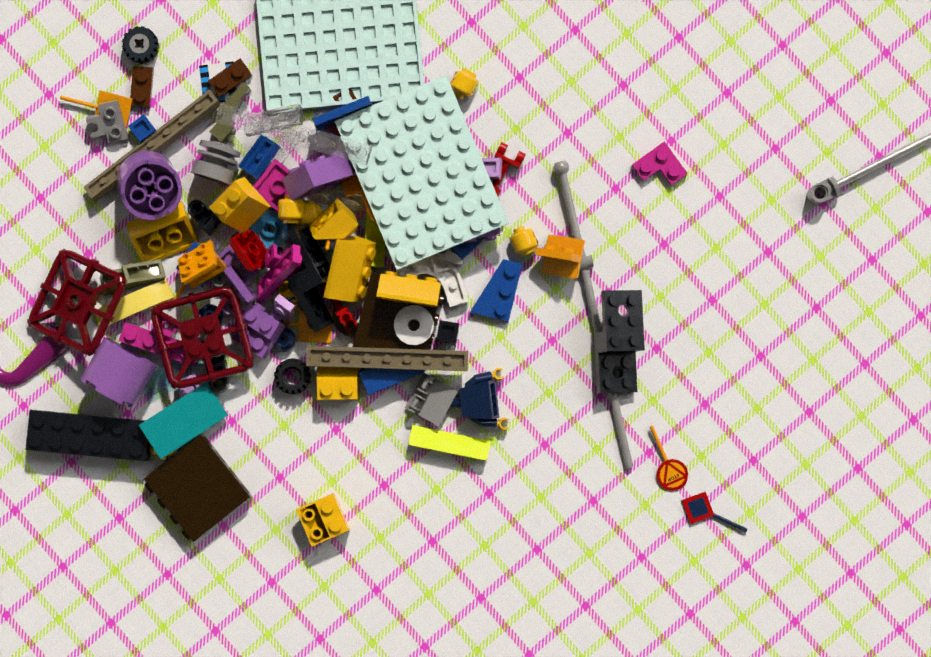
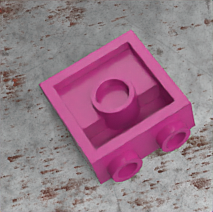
(271, 185)

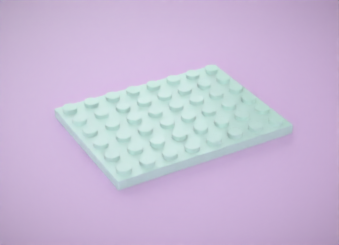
(337, 45)
(423, 173)

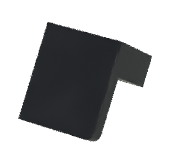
(447, 332)

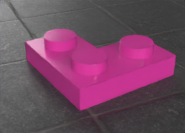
(660, 159)

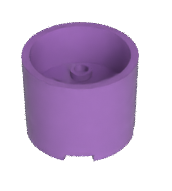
(141, 171)
(118, 372)

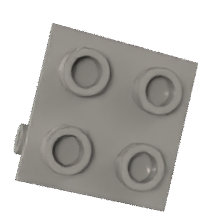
(431, 399)

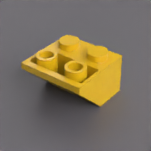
(323, 519)

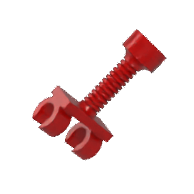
(505, 164)
(342, 313)

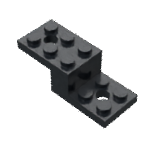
(304, 282)
(619, 341)

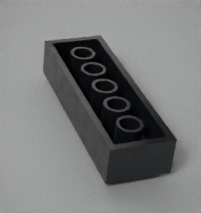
(86, 435)

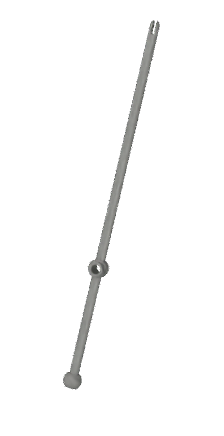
(561, 169)

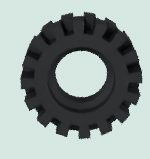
(281, 370)

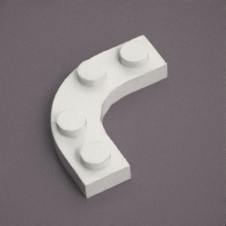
(445, 273)

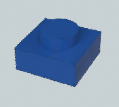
(142, 128)

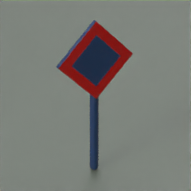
(699, 508)

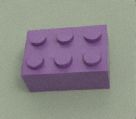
(317, 176)

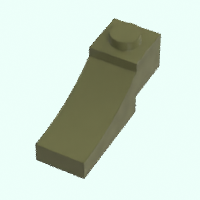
(223, 132)
(137, 274)

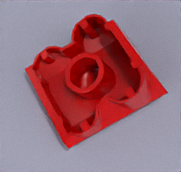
(249, 250)

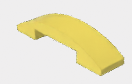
(139, 301)

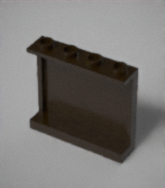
(378, 317)
(197, 487)

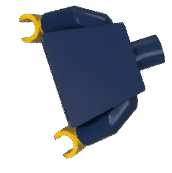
(480, 401)

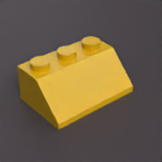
(163, 235)
(350, 269)
(409, 289)

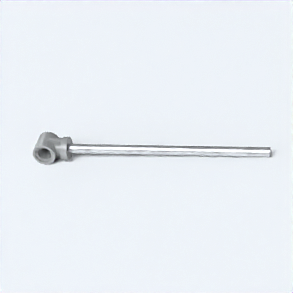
(831, 187)

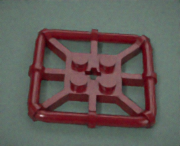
(87, 295)
(213, 344)

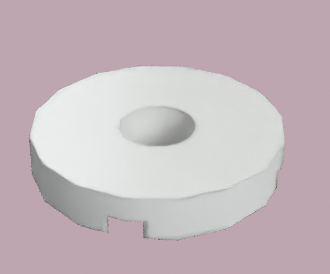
(405, 316)

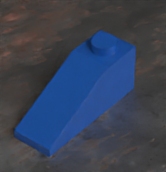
(379, 379)

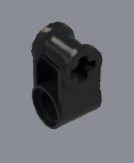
(203, 216)
(217, 367)

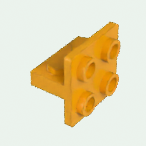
(561, 256)
(200, 264)

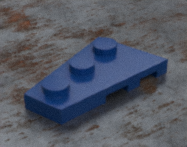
(499, 293)

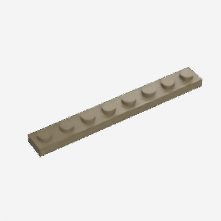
(156, 141)
(387, 358)

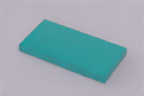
(183, 420)

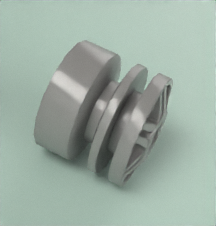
(215, 162)

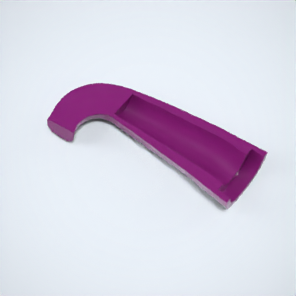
(38, 359)

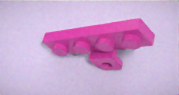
(280, 268)
(147, 339)

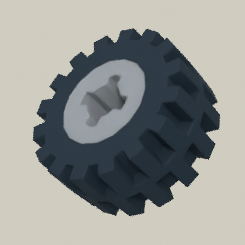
(146, 50)

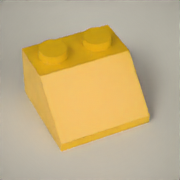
(240, 205)
(334, 222)
(337, 383)

